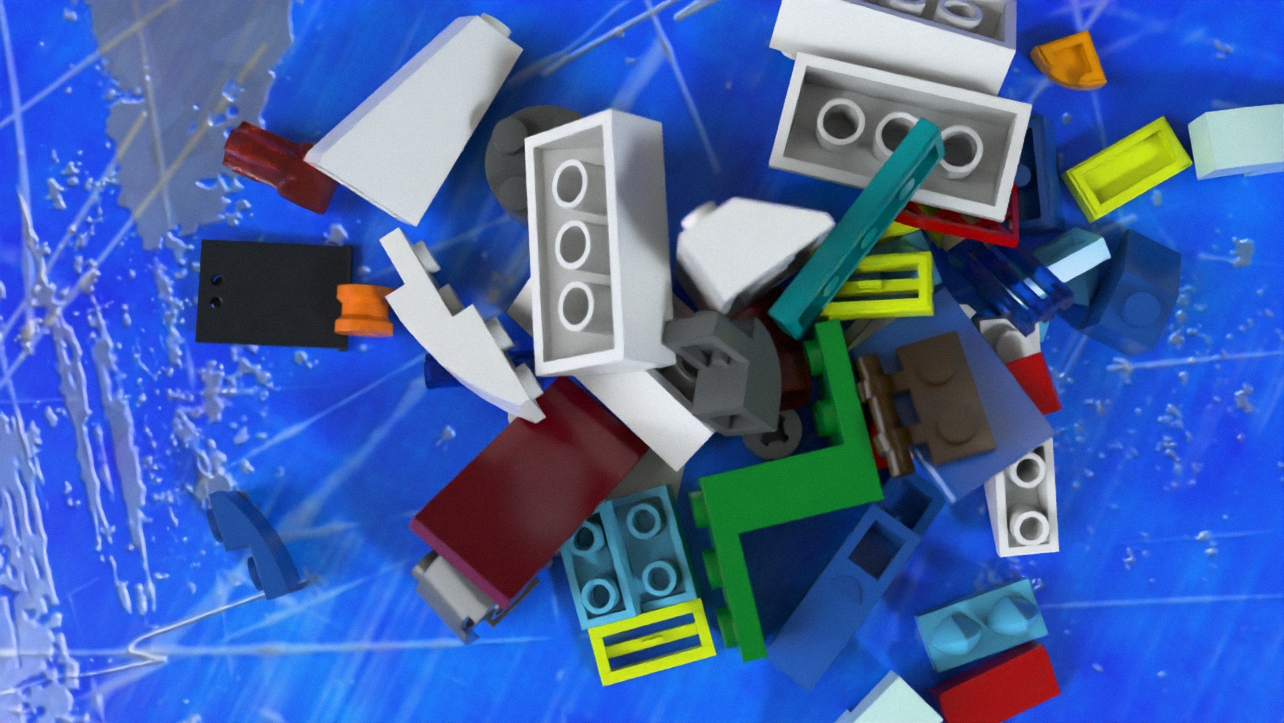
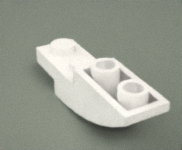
(458, 335)
(1024, 494)

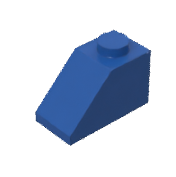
(1134, 296)

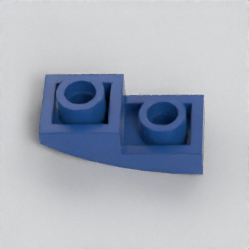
(241, 526)

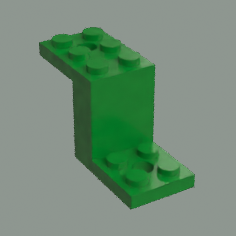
(787, 487)

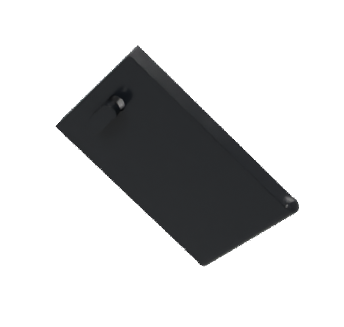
(271, 294)

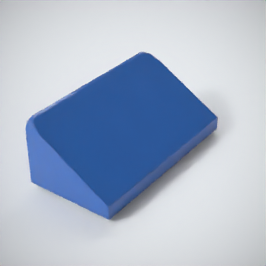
(1039, 181)

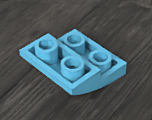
(630, 559)

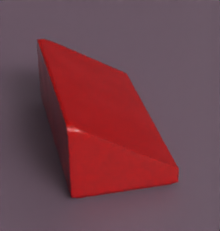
(998, 687)

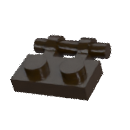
(942, 398)

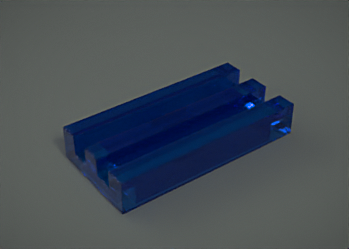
(1038, 309)

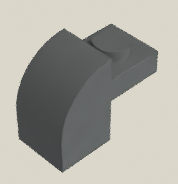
(736, 371)

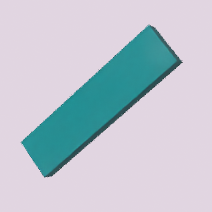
(859, 230)

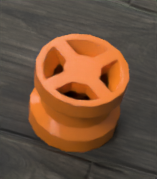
(364, 311)

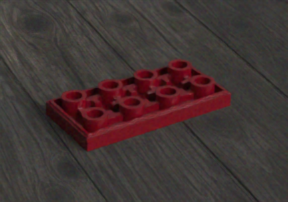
(529, 491)

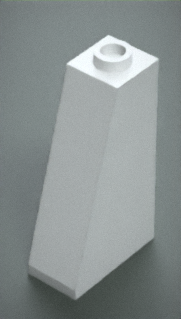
(419, 121)

